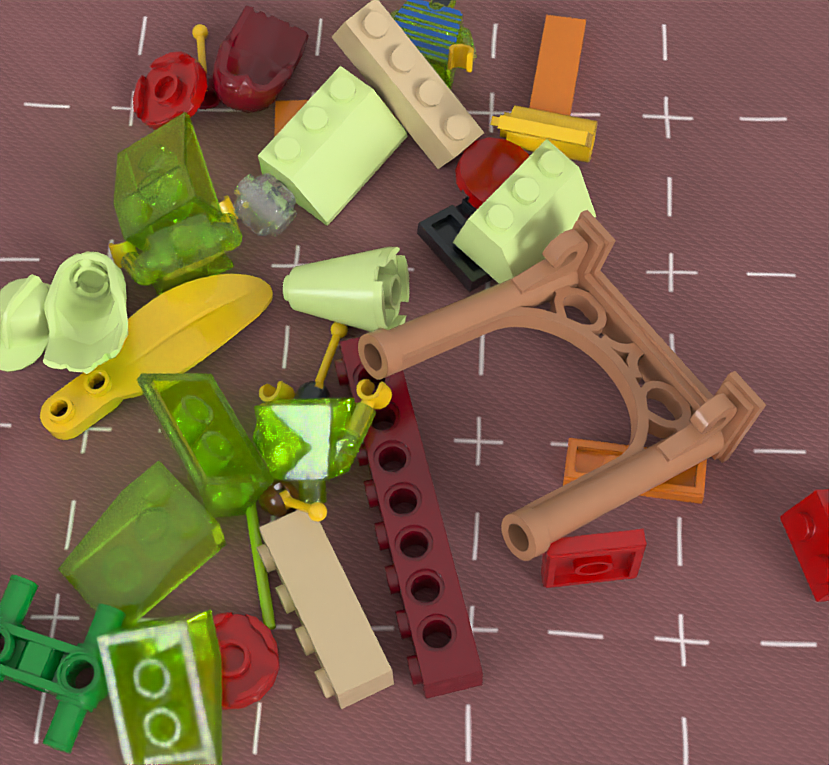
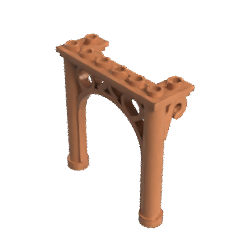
(627, 352)

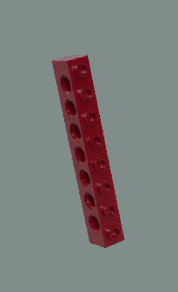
(457, 663)

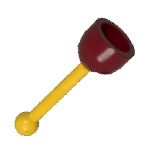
(210, 100)

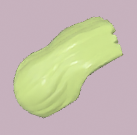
(85, 313)

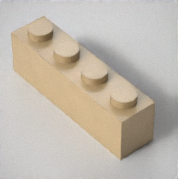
(407, 83)
(326, 607)

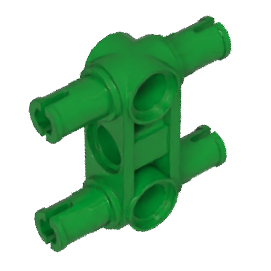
(53, 664)

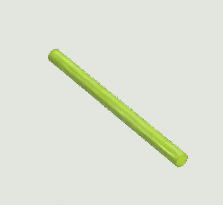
(260, 571)

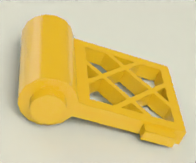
(532, 127)

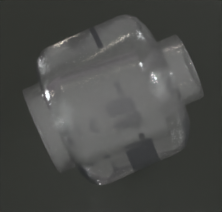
(264, 204)

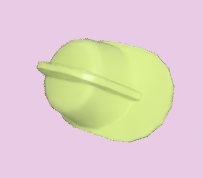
(22, 323)

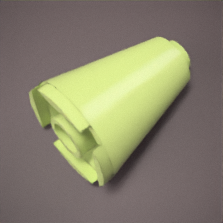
(352, 289)

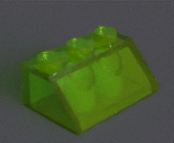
(207, 440)

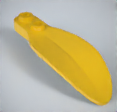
(162, 337)

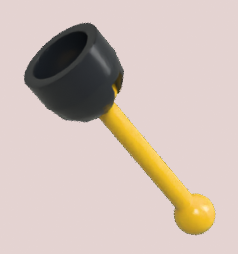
(315, 388)

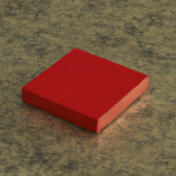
(593, 558)

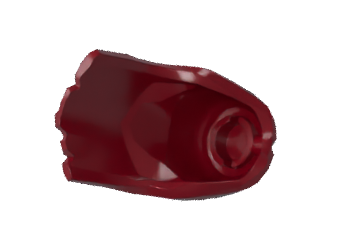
(256, 61)

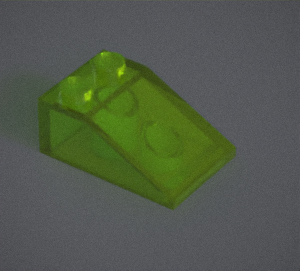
(162, 182)
(143, 545)
(166, 689)

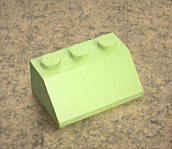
(333, 145)
(525, 214)

